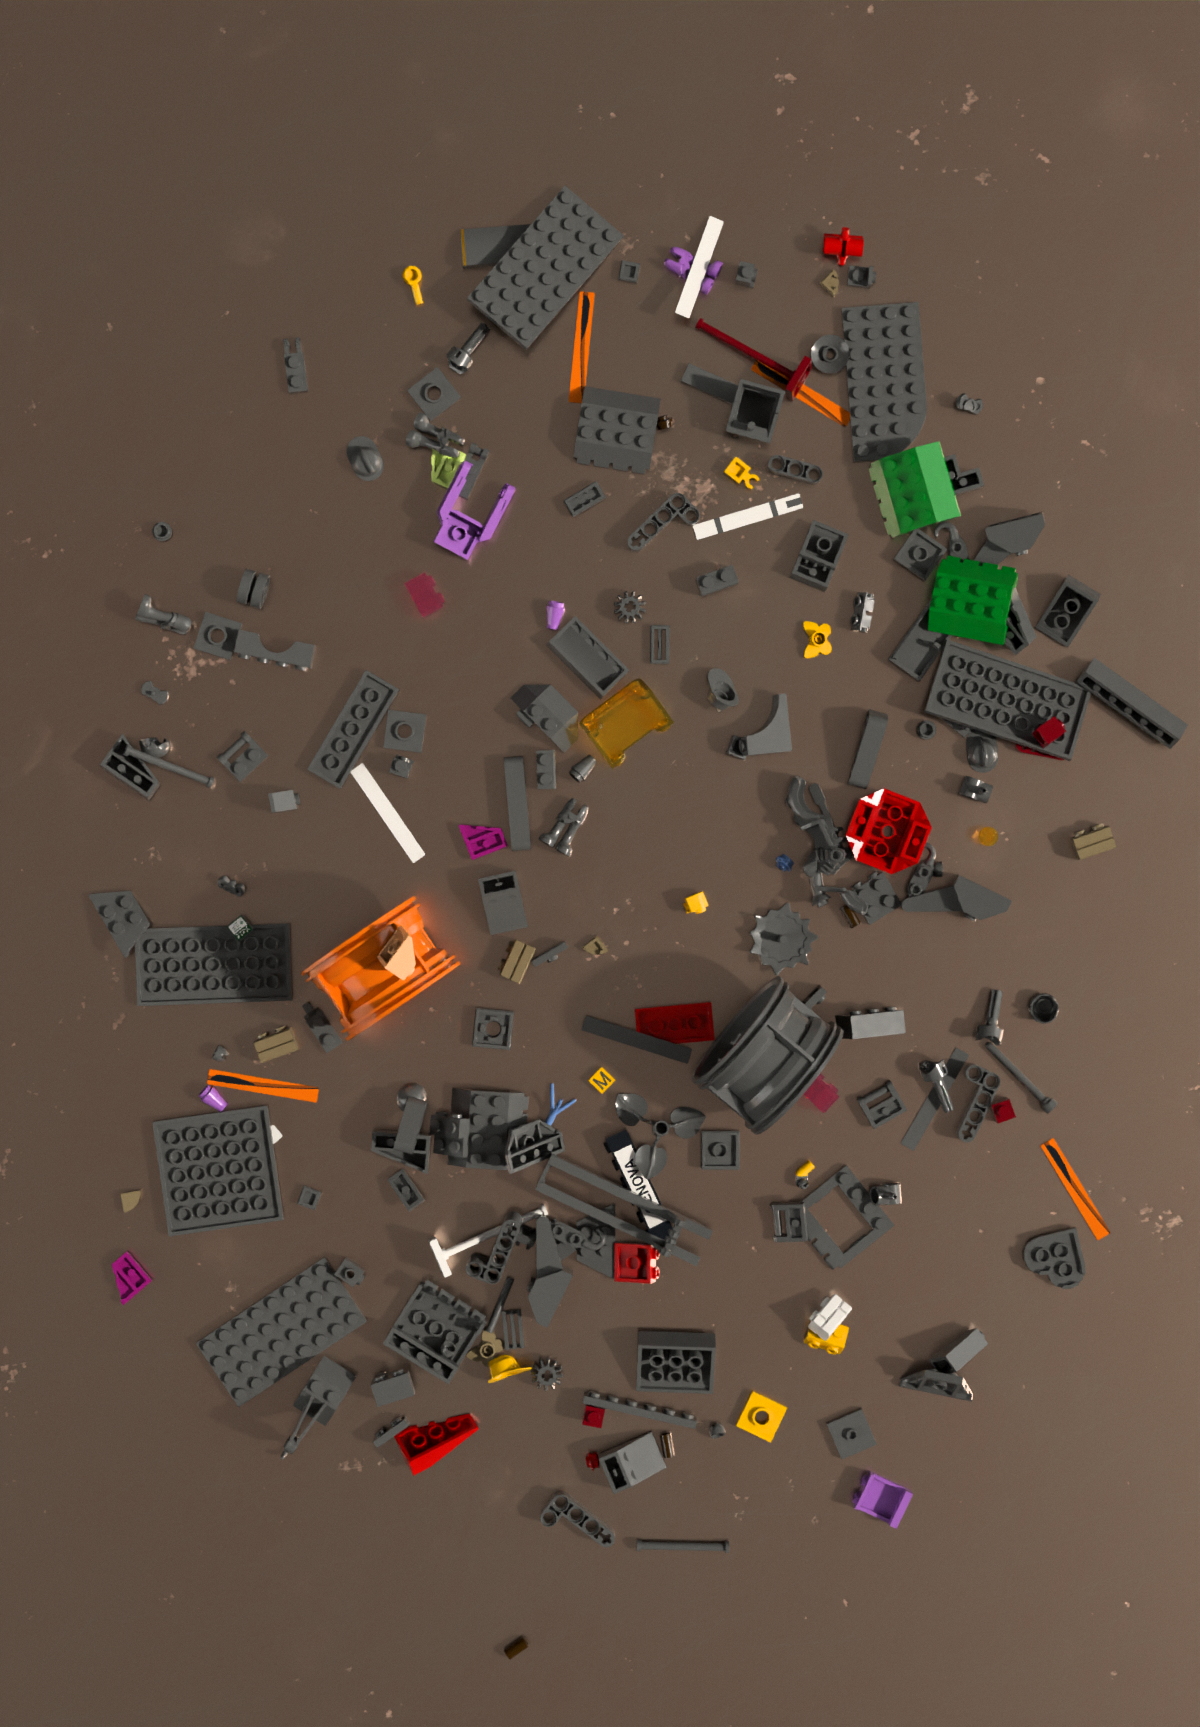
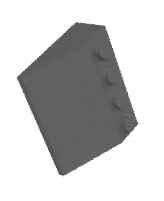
(675, 1362)

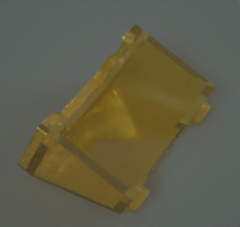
(625, 720)

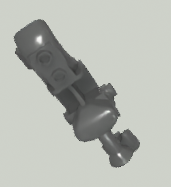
(828, 852)

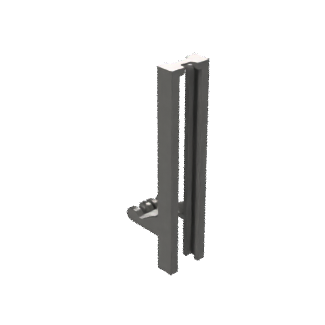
(666, 1247)

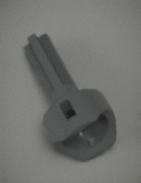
(460, 357)
(990, 1030)
(935, 1072)

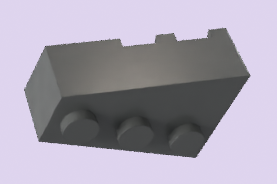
(1019, 631)
(130, 770)
(383, 1144)

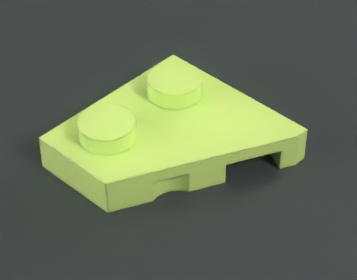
(444, 467)

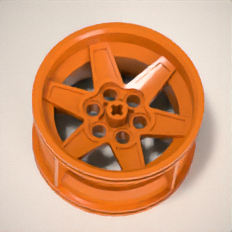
(359, 981)

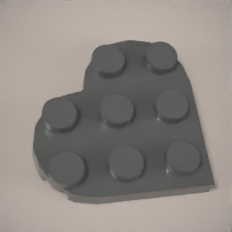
(1057, 1256)

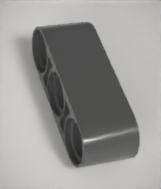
(804, 467)
(410, 1125)

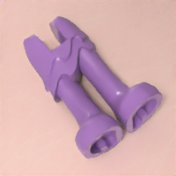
(682, 268)

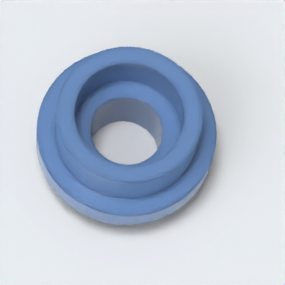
(784, 863)

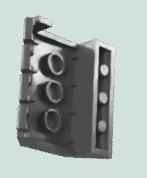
(616, 429)
(490, 1120)
(430, 1321)

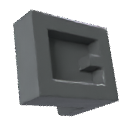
(861, 276)

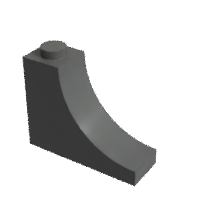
(773, 735)

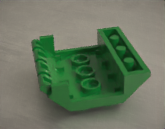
(914, 489)
(972, 600)

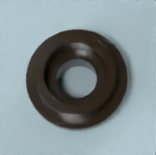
(664, 422)

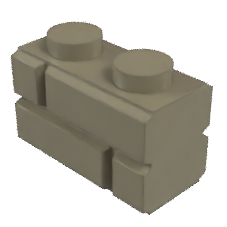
(1092, 842)
(517, 960)
(275, 1045)

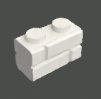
(829, 1317)

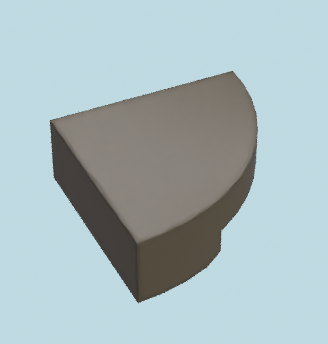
(831, 283)
(595, 946)
(130, 1199)

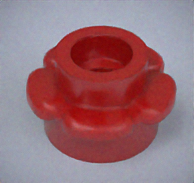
(592, 1461)

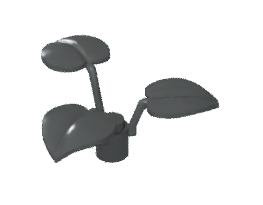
(649, 1158)

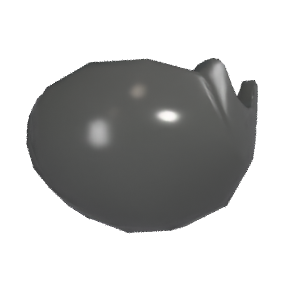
(154, 747)
(1044, 1008)
(410, 1090)

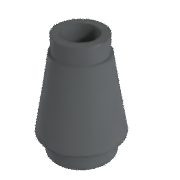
(582, 768)

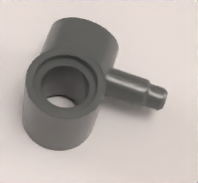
(976, 789)
(886, 1194)

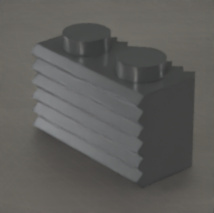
(716, 580)
(546, 769)

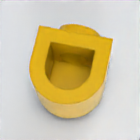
(695, 903)

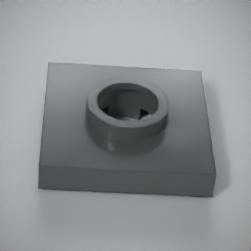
(430, 407)
(224, 648)
(414, 742)
(499, 1041)

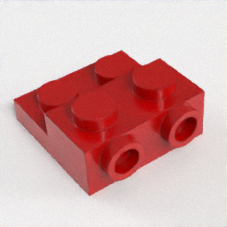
(635, 1263)

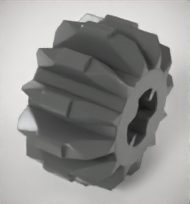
(624, 610)
(541, 1370)

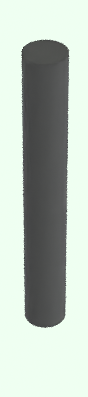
(499, 1305)

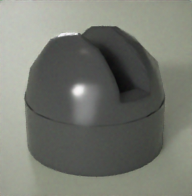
(938, 869)
(219, 1052)
(448, 1349)
(716, 1431)

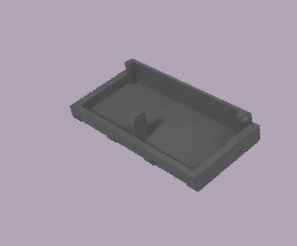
(919, 647)

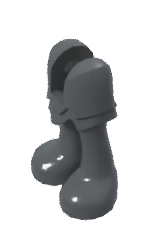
(444, 436)
(170, 621)
(565, 817)

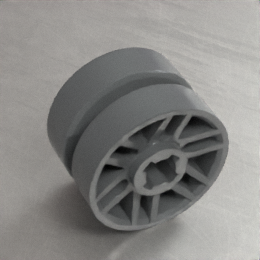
(253, 588)

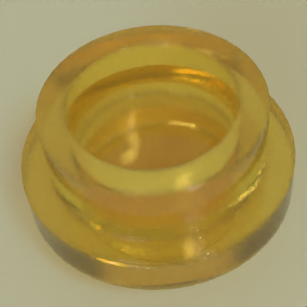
(988, 836)

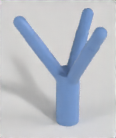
(554, 1111)

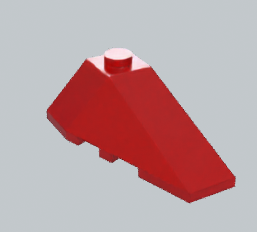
(430, 1443)

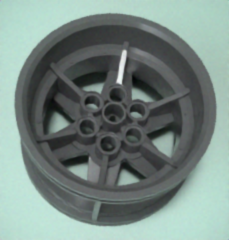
(767, 1056)

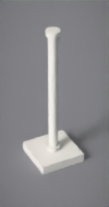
(442, 1255)

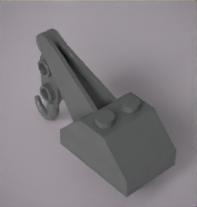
(1003, 538)
(962, 896)
(552, 1277)
(320, 1398)

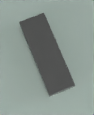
(710, 383)

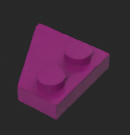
(482, 839)
(129, 1277)

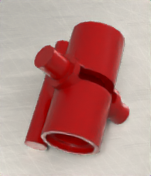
(843, 245)

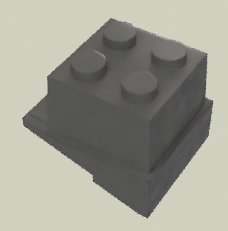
(755, 411)

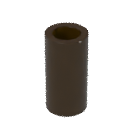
(850, 916)
(667, 1445)
(516, 1648)

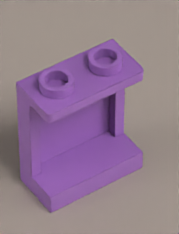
(882, 1498)

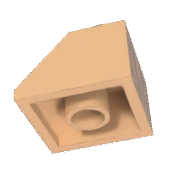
(399, 954)

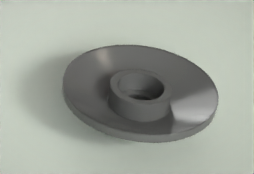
(827, 344)

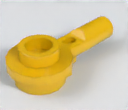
(412, 277)

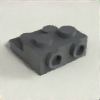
(878, 895)
(450, 1134)

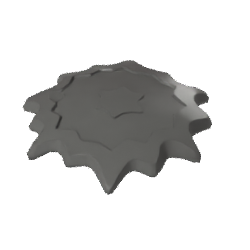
(782, 939)

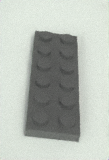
(353, 729)

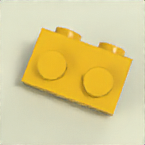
(833, 1345)

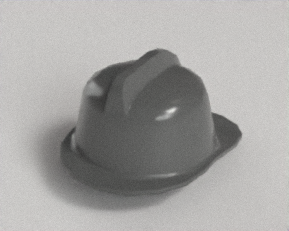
(365, 458)
(721, 691)
(981, 751)

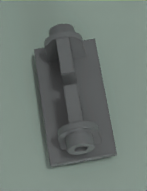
(862, 602)

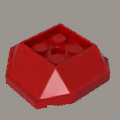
(908, 835)

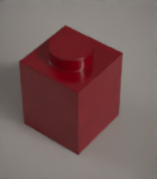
(1049, 731)
(1002, 1110)
(593, 1416)

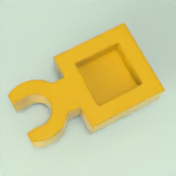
(739, 471)

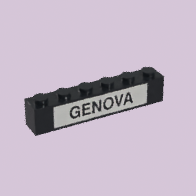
(624, 1160)

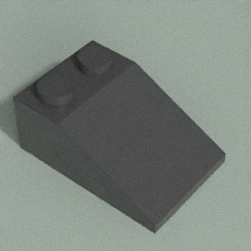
(1068, 610)

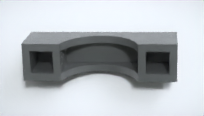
(298, 654)

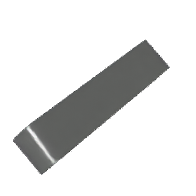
(517, 803)

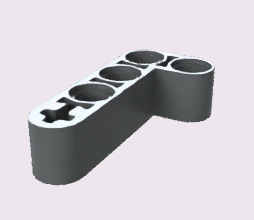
(659, 524)
(868, 748)
(974, 1105)
(501, 1247)
(580, 1521)

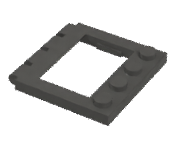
(861, 1200)

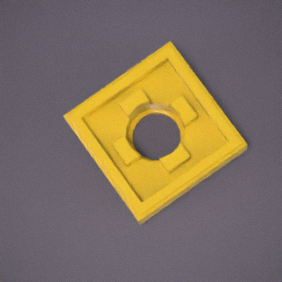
(754, 1404)

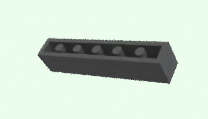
(1132, 703)

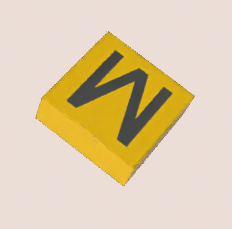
(601, 1080)

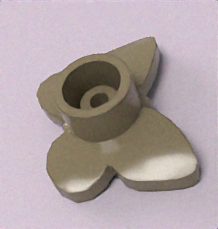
(486, 1349)

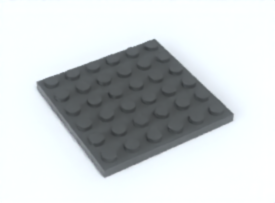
(218, 1170)

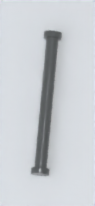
(208, 781)
(683, 1546)

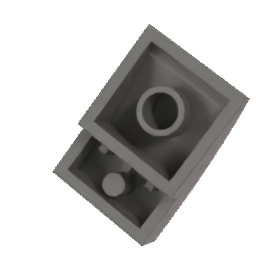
(819, 555)

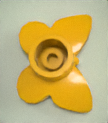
(818, 639)

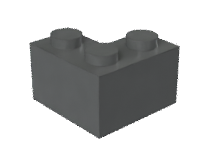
(963, 481)
(391, 1388)

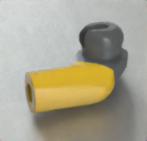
(802, 1175)

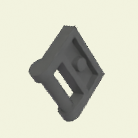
(247, 761)
(884, 1110)
(795, 1222)

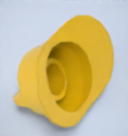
(503, 1367)

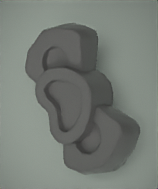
(969, 404)
(154, 692)
(231, 886)

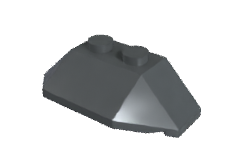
(549, 712)
(531, 1145)

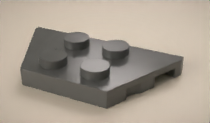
(122, 917)
(603, 1258)
(938, 1383)

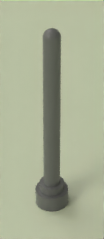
(1047, 1103)

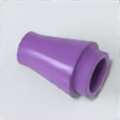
(554, 614)
(212, 1098)

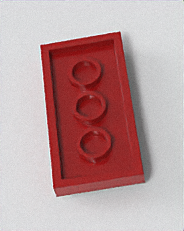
(677, 1022)

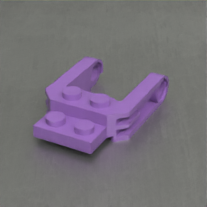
(459, 531)

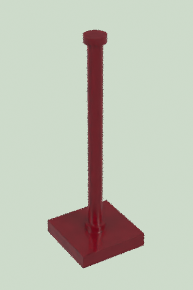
(796, 377)

